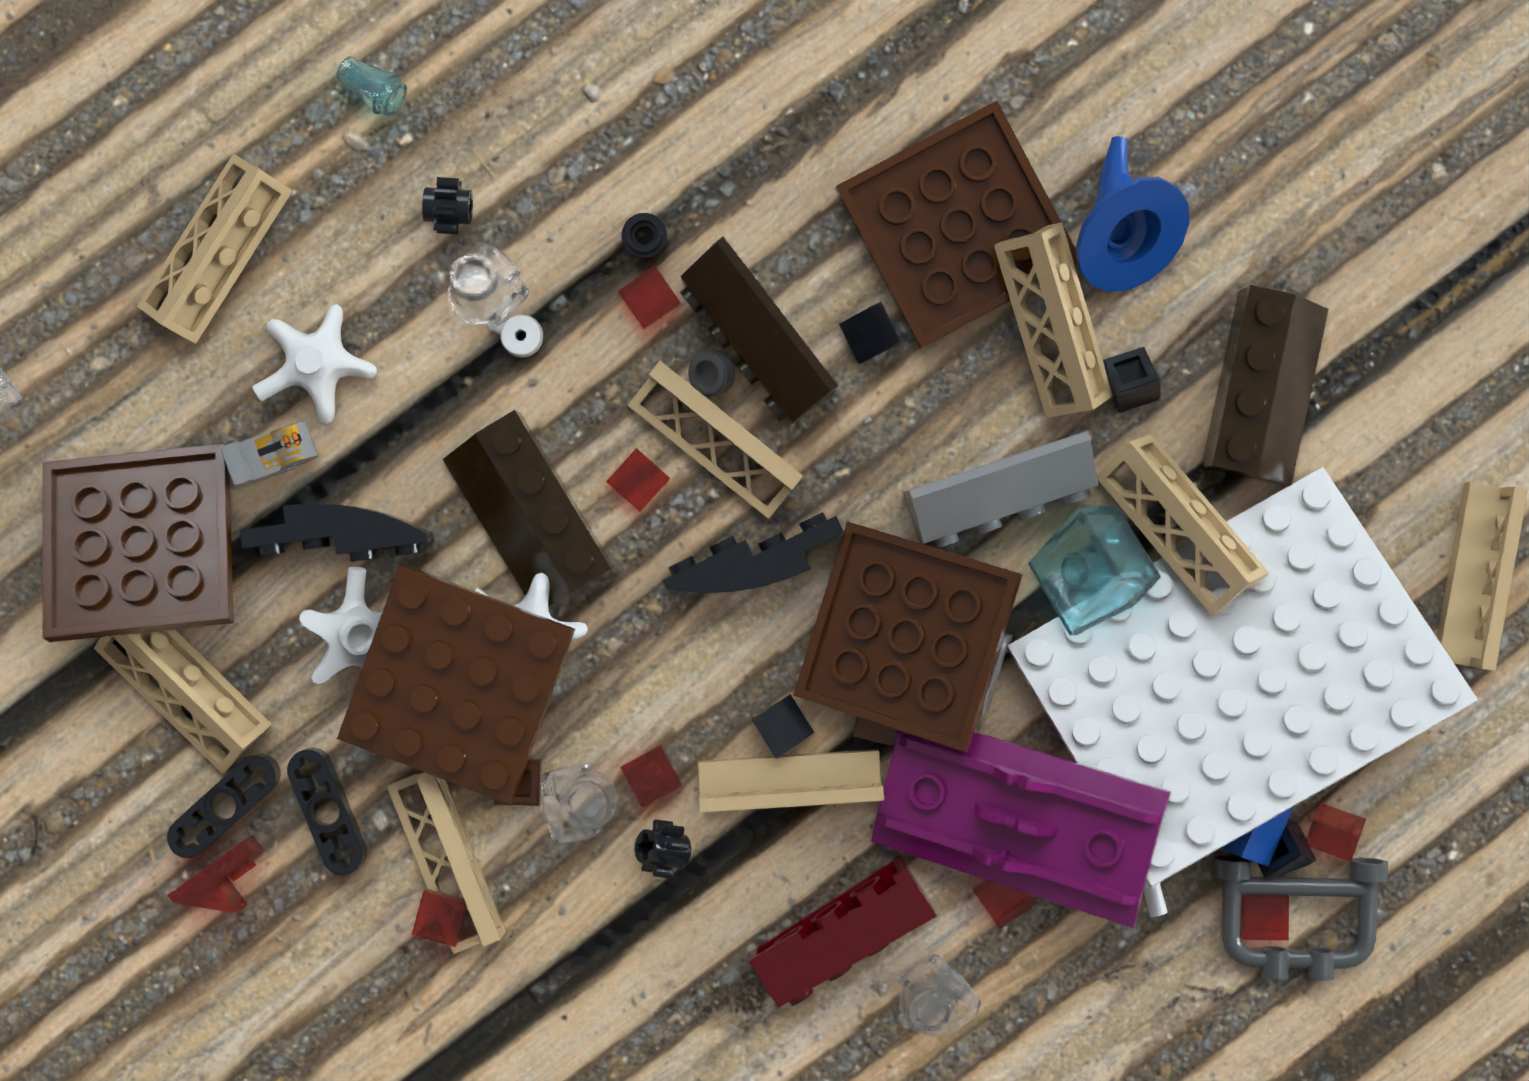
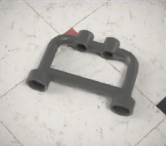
(1318, 961)

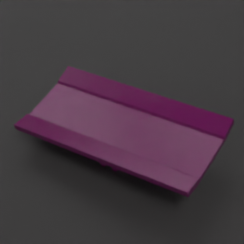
(1024, 821)

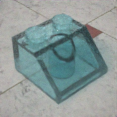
(1093, 567)

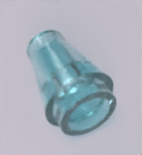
(374, 86)

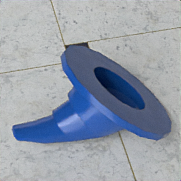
(1132, 226)

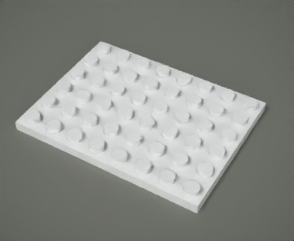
(1266, 696)

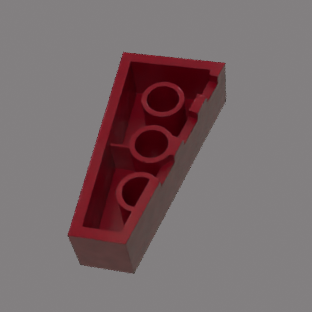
(842, 933)

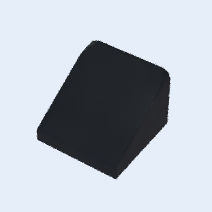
(870, 333)
(1132, 379)
(782, 726)
(1291, 853)

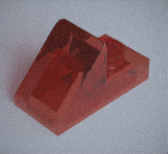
(212, 886)

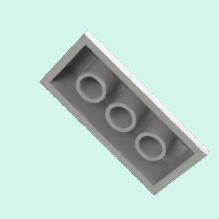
(1001, 489)

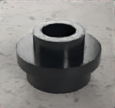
(634, 225)

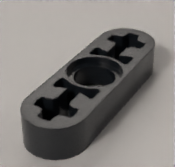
(191, 818)
(349, 838)

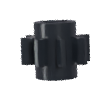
(447, 205)
(662, 848)

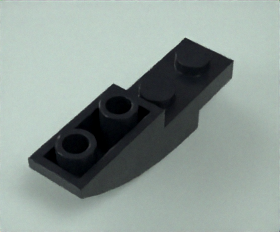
(354, 531)
(737, 569)

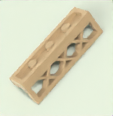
(218, 251)
(1068, 316)
(723, 424)
(1193, 514)
(1481, 573)
(190, 682)
(790, 781)
(457, 850)

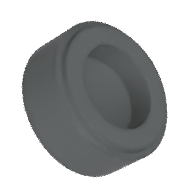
(711, 372)

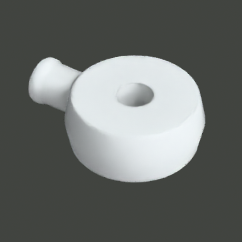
(512, 327)

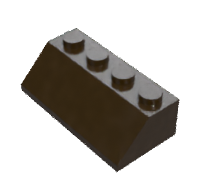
(757, 331)
(1265, 385)
(527, 508)

